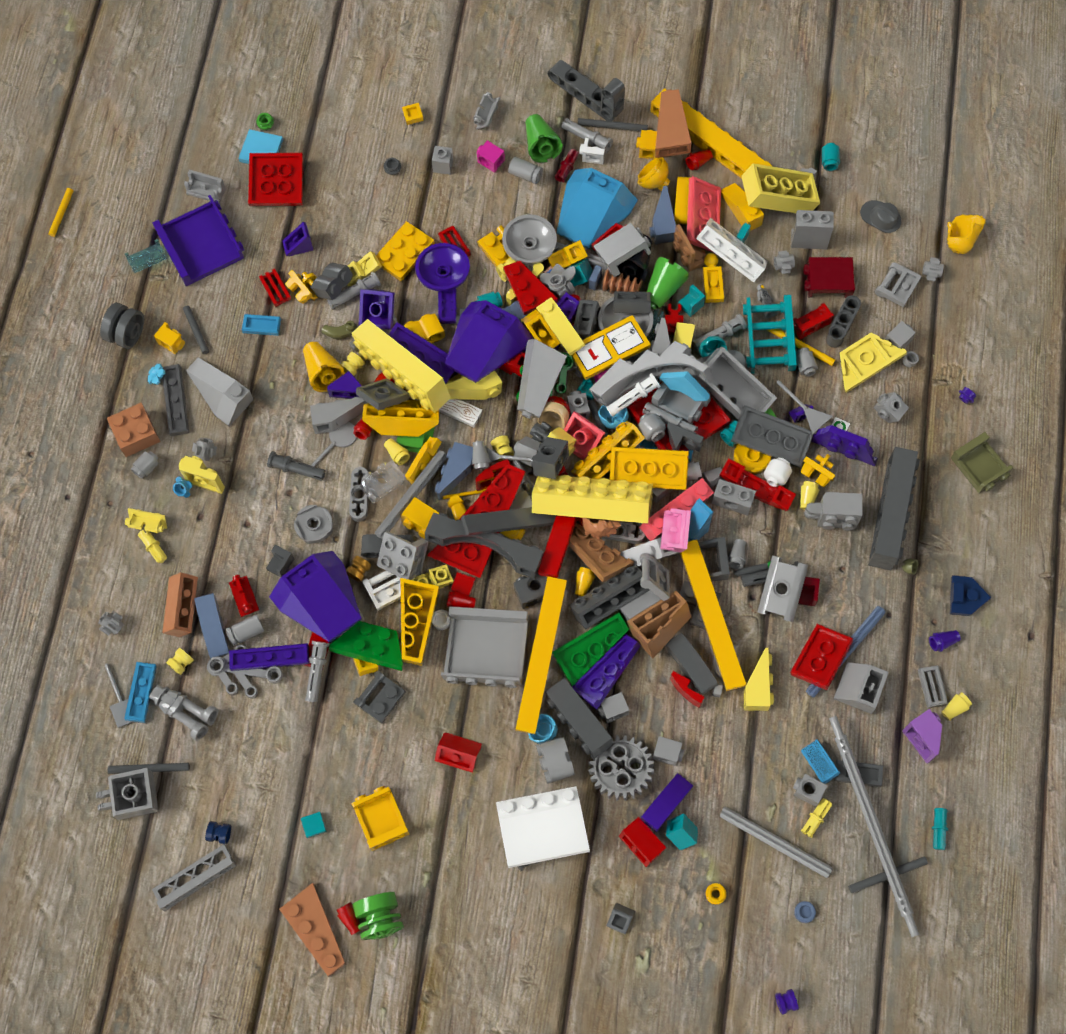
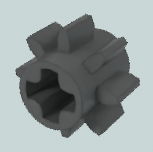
(540, 431)

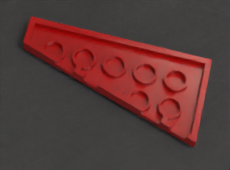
(497, 497)

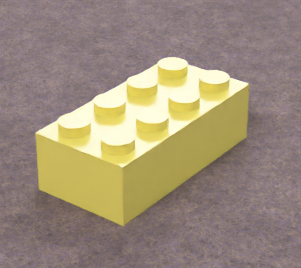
(780, 189)

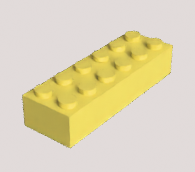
(401, 366)
(593, 498)

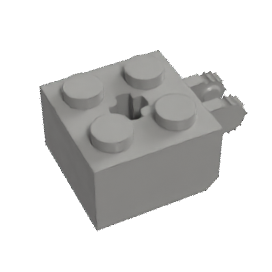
(836, 510)
(121, 788)

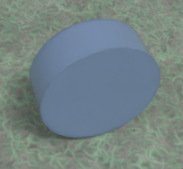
(804, 912)

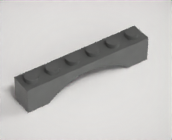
(448, 531)

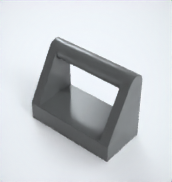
(720, 545)

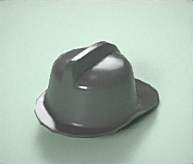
(881, 216)

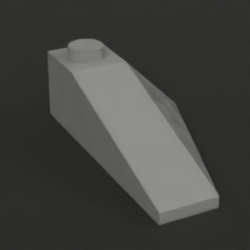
(221, 392)

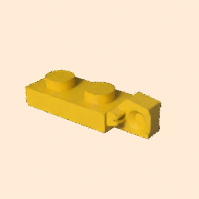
(422, 459)

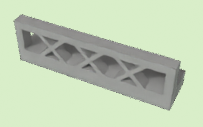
(197, 881)

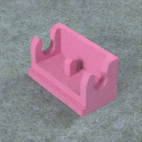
(675, 530)

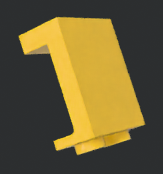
(380, 818)

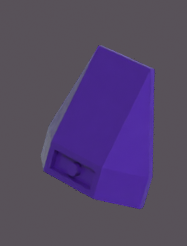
(485, 340)
(318, 596)

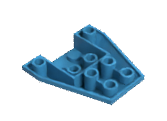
(593, 206)

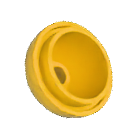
(654, 174)

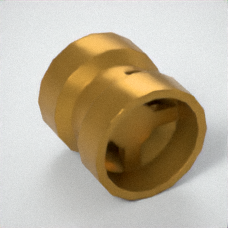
(358, 568)

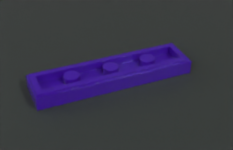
(268, 657)

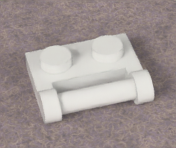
(384, 594)

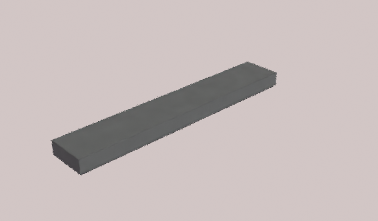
(504, 521)

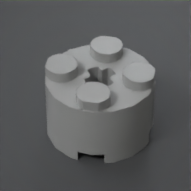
(555, 760)

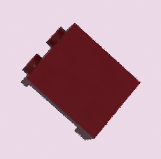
(829, 275)

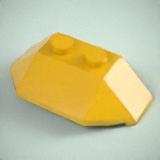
(401, 420)

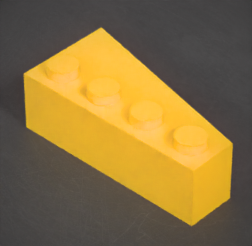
(417, 613)

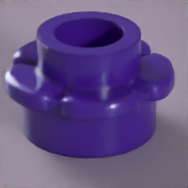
(967, 395)

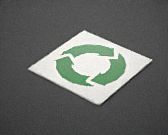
(840, 424)

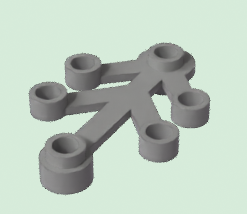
(224, 662)

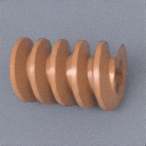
(620, 284)

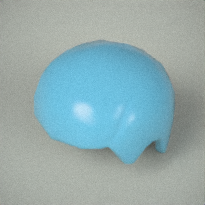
(612, 422)
(545, 730)

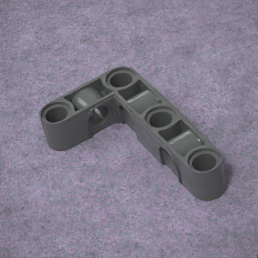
(588, 93)

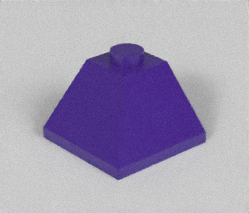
(377, 307)

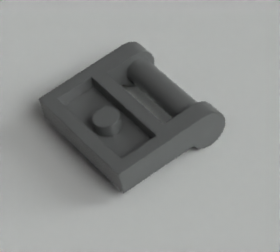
(384, 701)

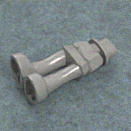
(173, 704)

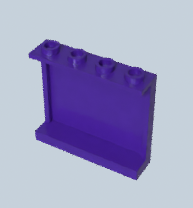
(200, 242)

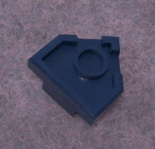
(966, 596)

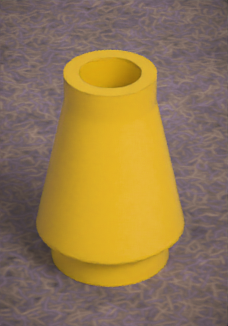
(583, 581)

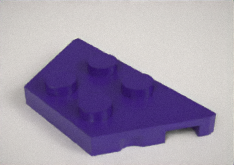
(846, 443)

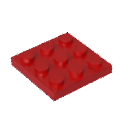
(275, 179)

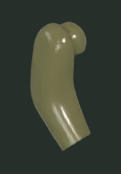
(339, 332)

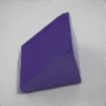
(798, 413)

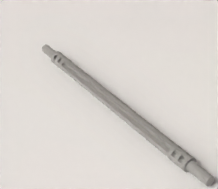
(874, 827)

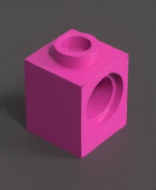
(490, 156)

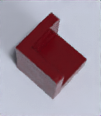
(809, 592)

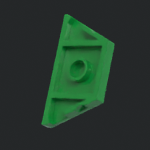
(370, 644)

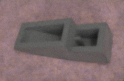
(691, 663)

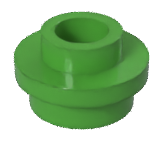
(265, 117)

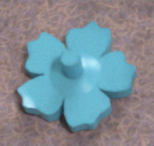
(156, 374)

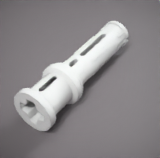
(640, 390)

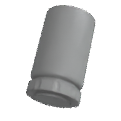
(525, 170)
(244, 630)

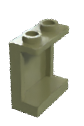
(981, 464)

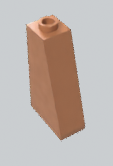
(672, 127)

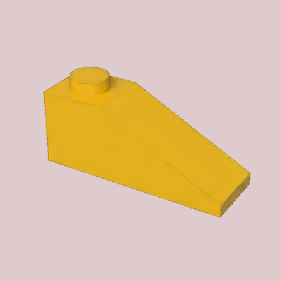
(737, 202)

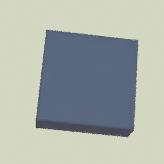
(595, 278)

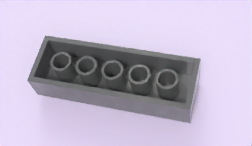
(893, 509)

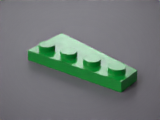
(585, 650)

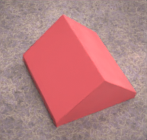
(585, 432)

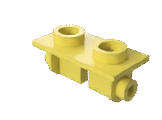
(153, 521)

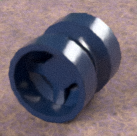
(218, 832)

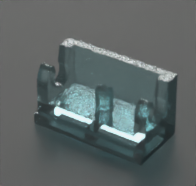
(146, 257)

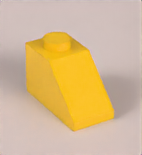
(540, 329)

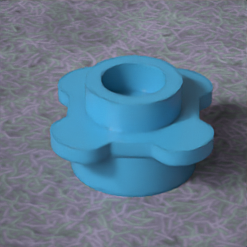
(178, 487)

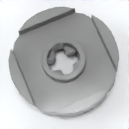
(310, 534)

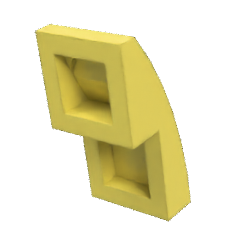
(364, 267)

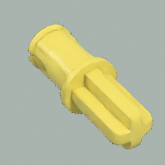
(152, 546)
(816, 817)

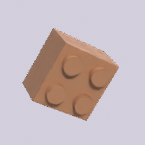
(133, 429)

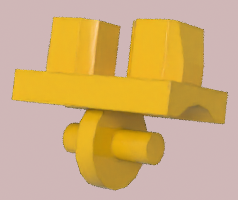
(304, 283)
(825, 476)

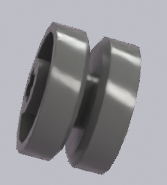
(122, 325)

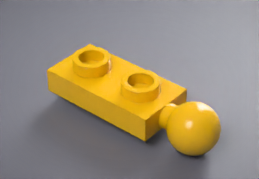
(712, 279)

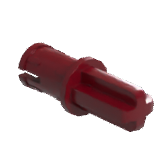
(566, 165)

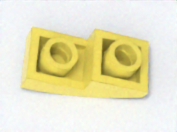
(437, 576)

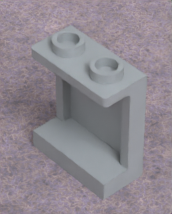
(812, 229)
(621, 247)
(678, 403)

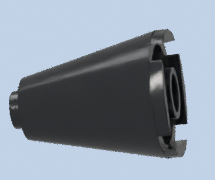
(636, 266)

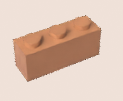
(180, 605)

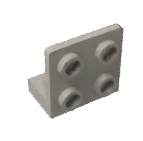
(402, 556)

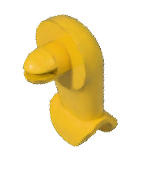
(456, 506)

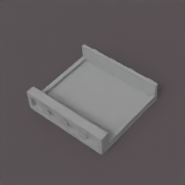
(486, 646)

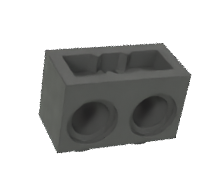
(587, 318)

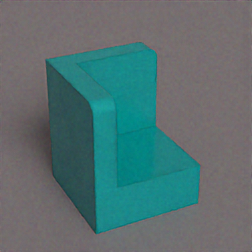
(583, 272)
(692, 301)
(682, 831)

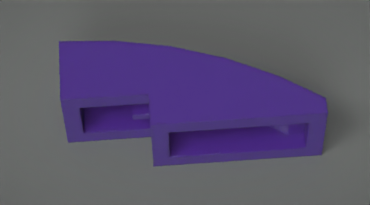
(666, 802)

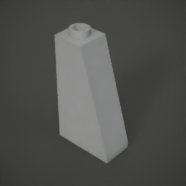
(539, 375)

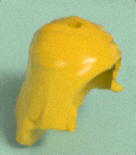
(964, 232)

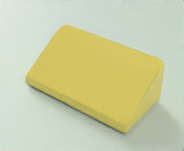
(684, 333)

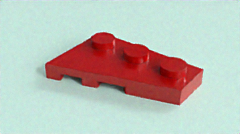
(527, 287)

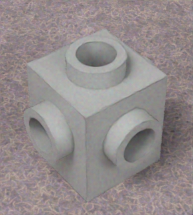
(890, 407)

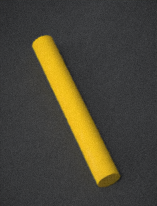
(61, 211)

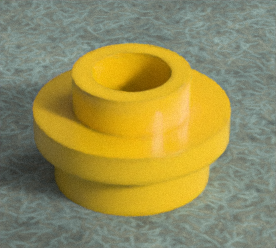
(718, 887)

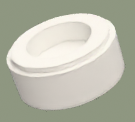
(441, 619)

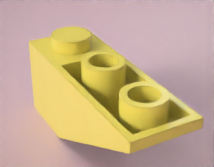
(757, 691)

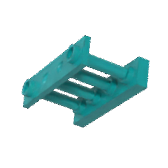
(785, 324)

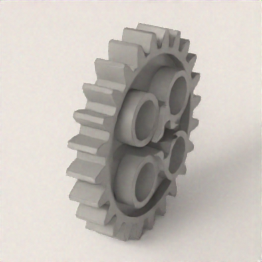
(610, 780)

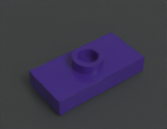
(447, 306)

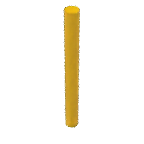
(821, 356)

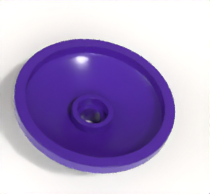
(442, 259)

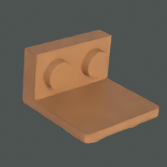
(691, 255)

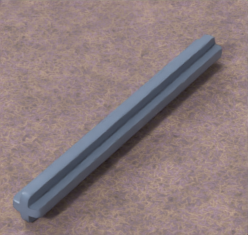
(857, 637)

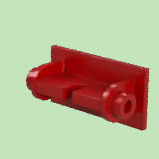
(243, 595)

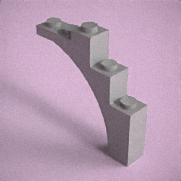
(625, 375)

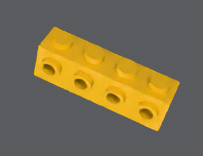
(599, 458)

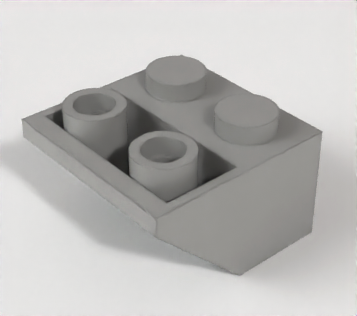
(861, 686)

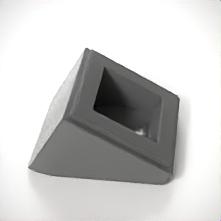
(620, 918)

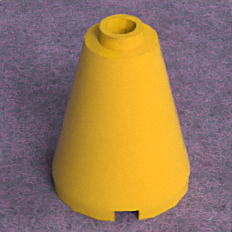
(321, 366)

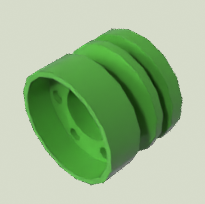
(378, 916)

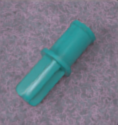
(940, 828)

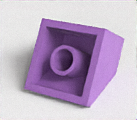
(925, 734)

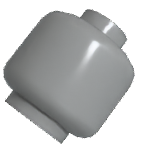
(652, 427)

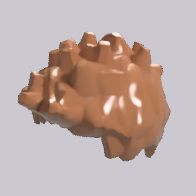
(600, 528)

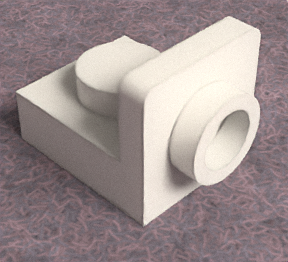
(591, 154)

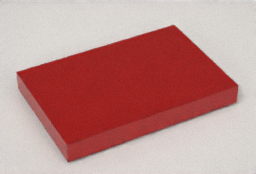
(821, 656)

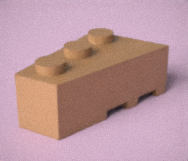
(659, 623)

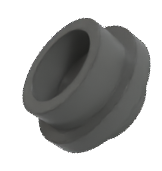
(392, 166)

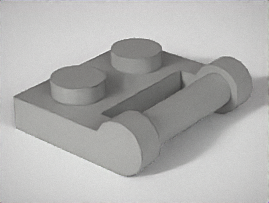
(903, 288)
(659, 579)

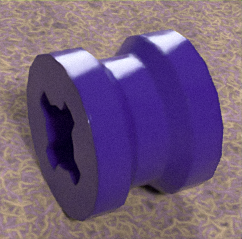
(786, 1001)

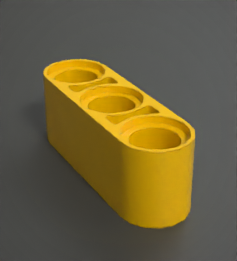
(681, 200)

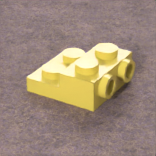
(199, 475)

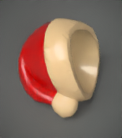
(555, 413)

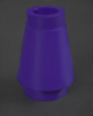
(942, 640)

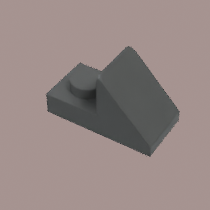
(680, 436)

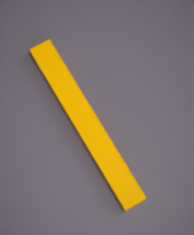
(712, 617)
(541, 655)

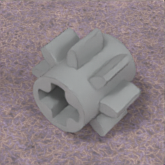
(784, 262)
(932, 269)
(204, 448)
(110, 623)

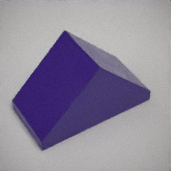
(298, 241)
(344, 387)

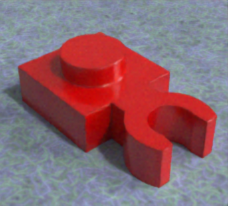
(673, 318)

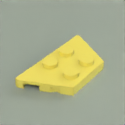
(866, 359)

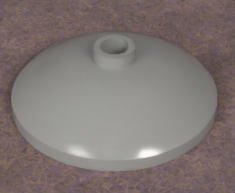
(533, 231)
(607, 317)

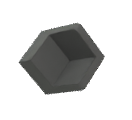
(280, 561)

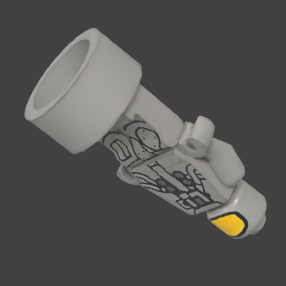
(765, 299)

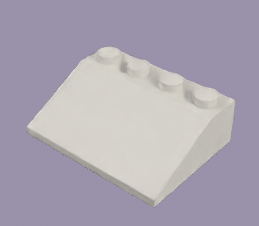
(542, 827)

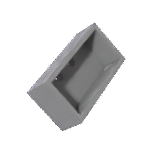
(735, 383)

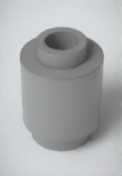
(806, 362)
(145, 464)

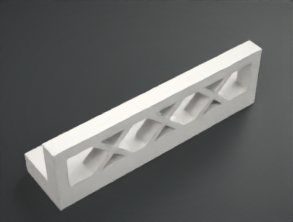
(732, 250)

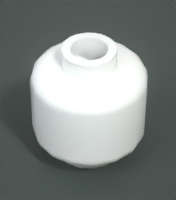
(777, 472)

